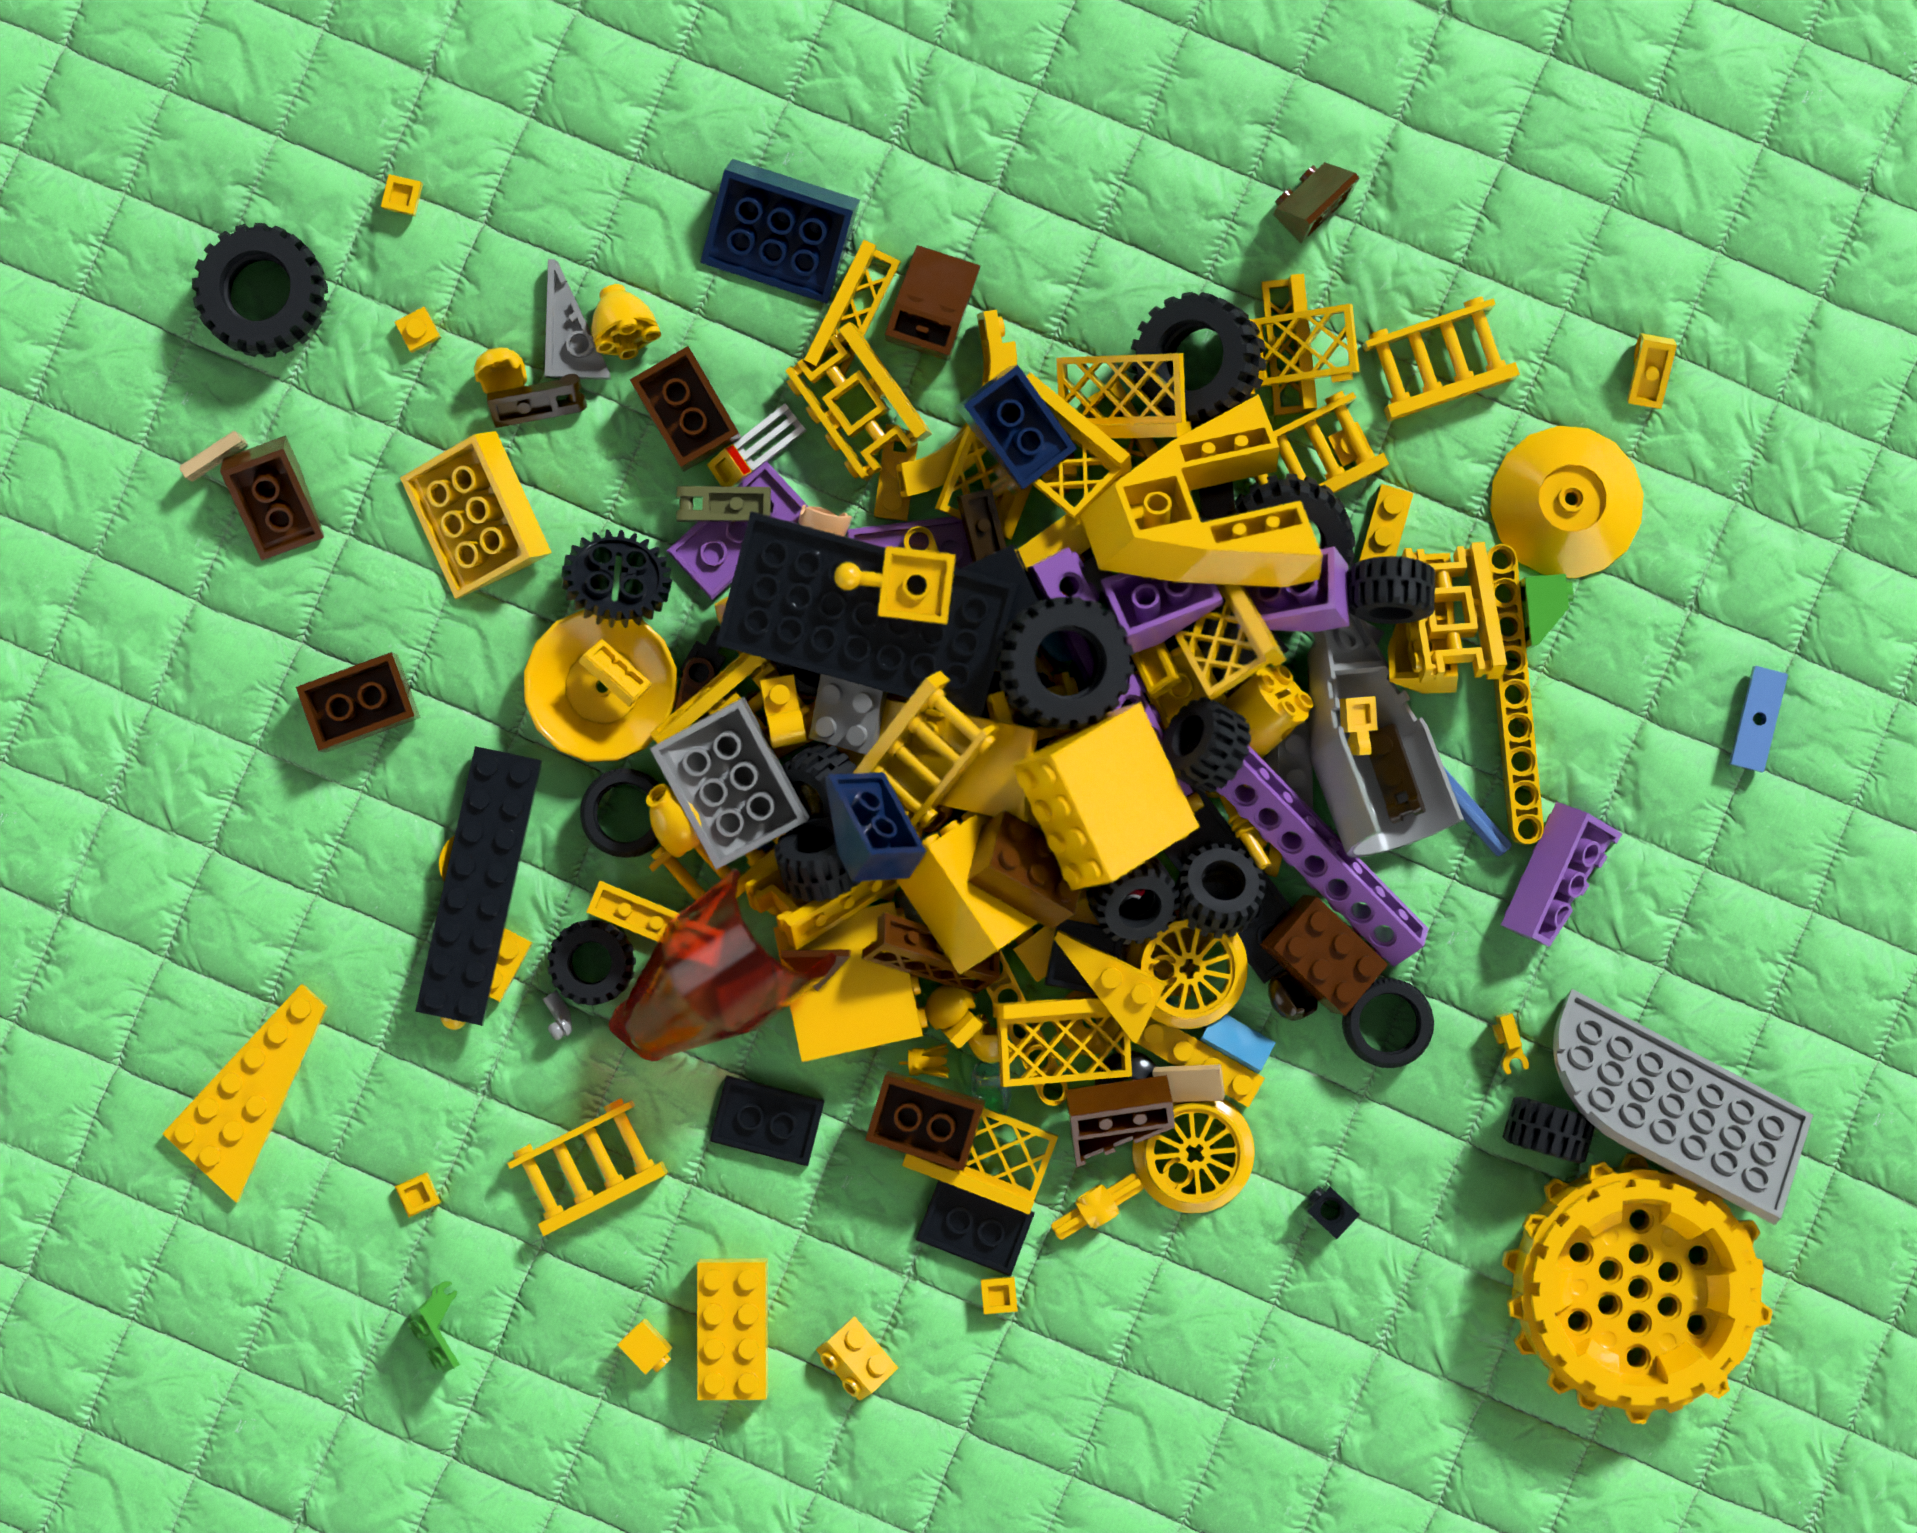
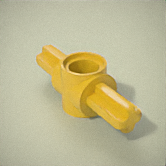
(1097, 1206)

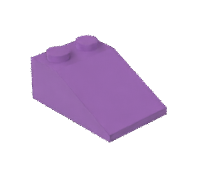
(1308, 605)
(1156, 607)

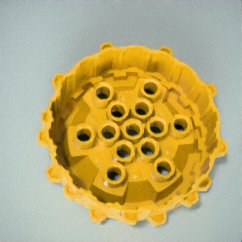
(1594, 1356)

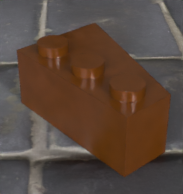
(1118, 1113)

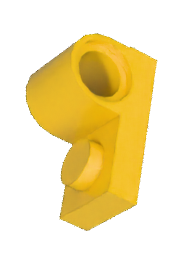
(1652, 370)
(782, 710)

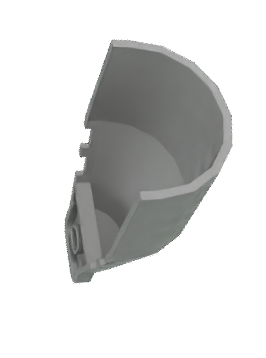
(1350, 665)

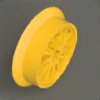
(1203, 1014)
(1169, 1192)

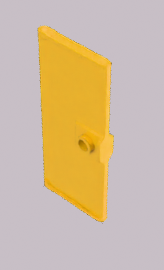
(988, 782)

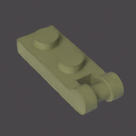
(722, 503)

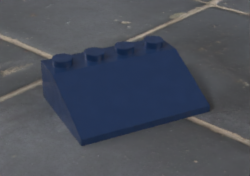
(779, 230)

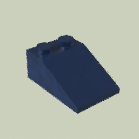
(1016, 426)
(872, 828)

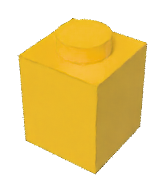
(646, 1347)

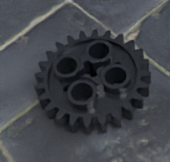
(640, 574)

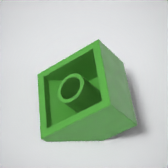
(1543, 604)

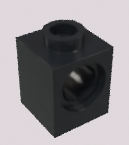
(1341, 1221)

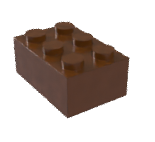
(685, 408)
(358, 702)
(1021, 870)
(1324, 954)
(925, 1120)

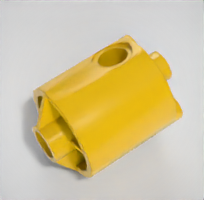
(1270, 706)

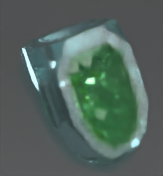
(986, 1086)

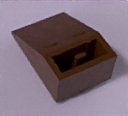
(932, 303)

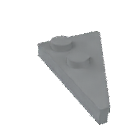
(568, 337)

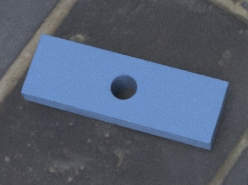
(1764, 698)

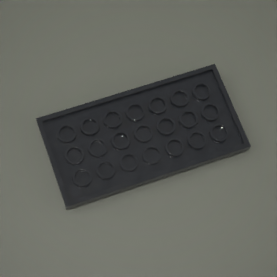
(795, 613)

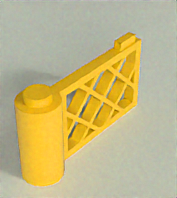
(1336, 373)

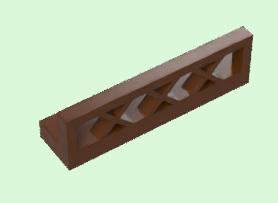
(917, 952)

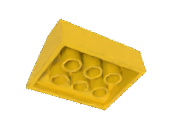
(475, 514)

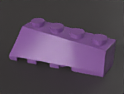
(1558, 873)

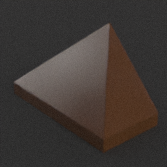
(805, 959)

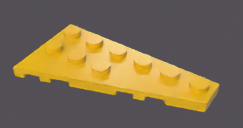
(238, 1108)

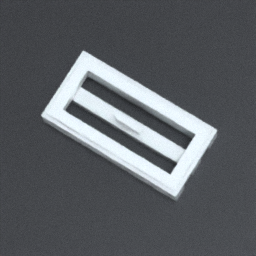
(791, 419)

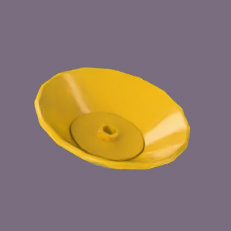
(1532, 507)
(566, 698)

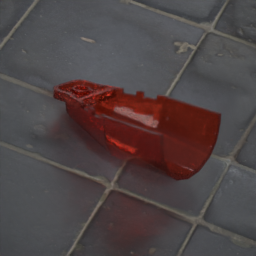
(707, 981)

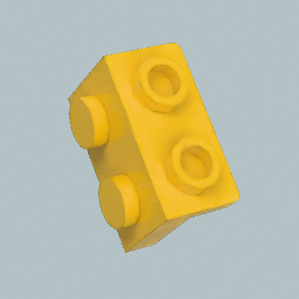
(856, 1359)

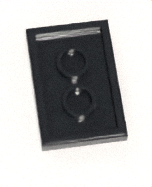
(767, 1120)
(974, 1228)

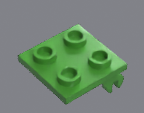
(426, 1323)

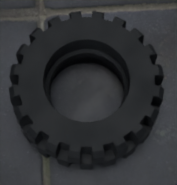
(224, 264)
(1240, 353)
(1318, 502)
(1109, 657)

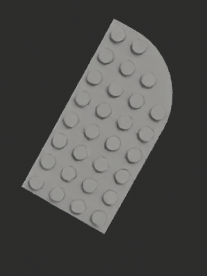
(1679, 1107)

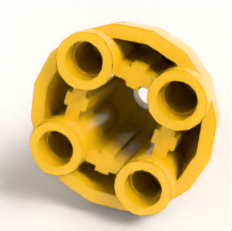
(622, 323)
(670, 821)

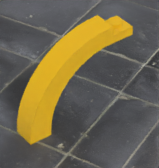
(933, 469)

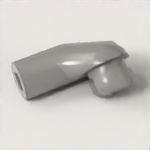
(561, 1014)

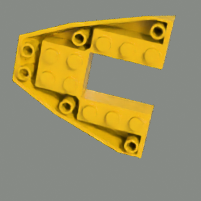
(1153, 529)

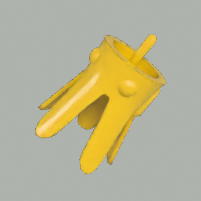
(927, 1061)

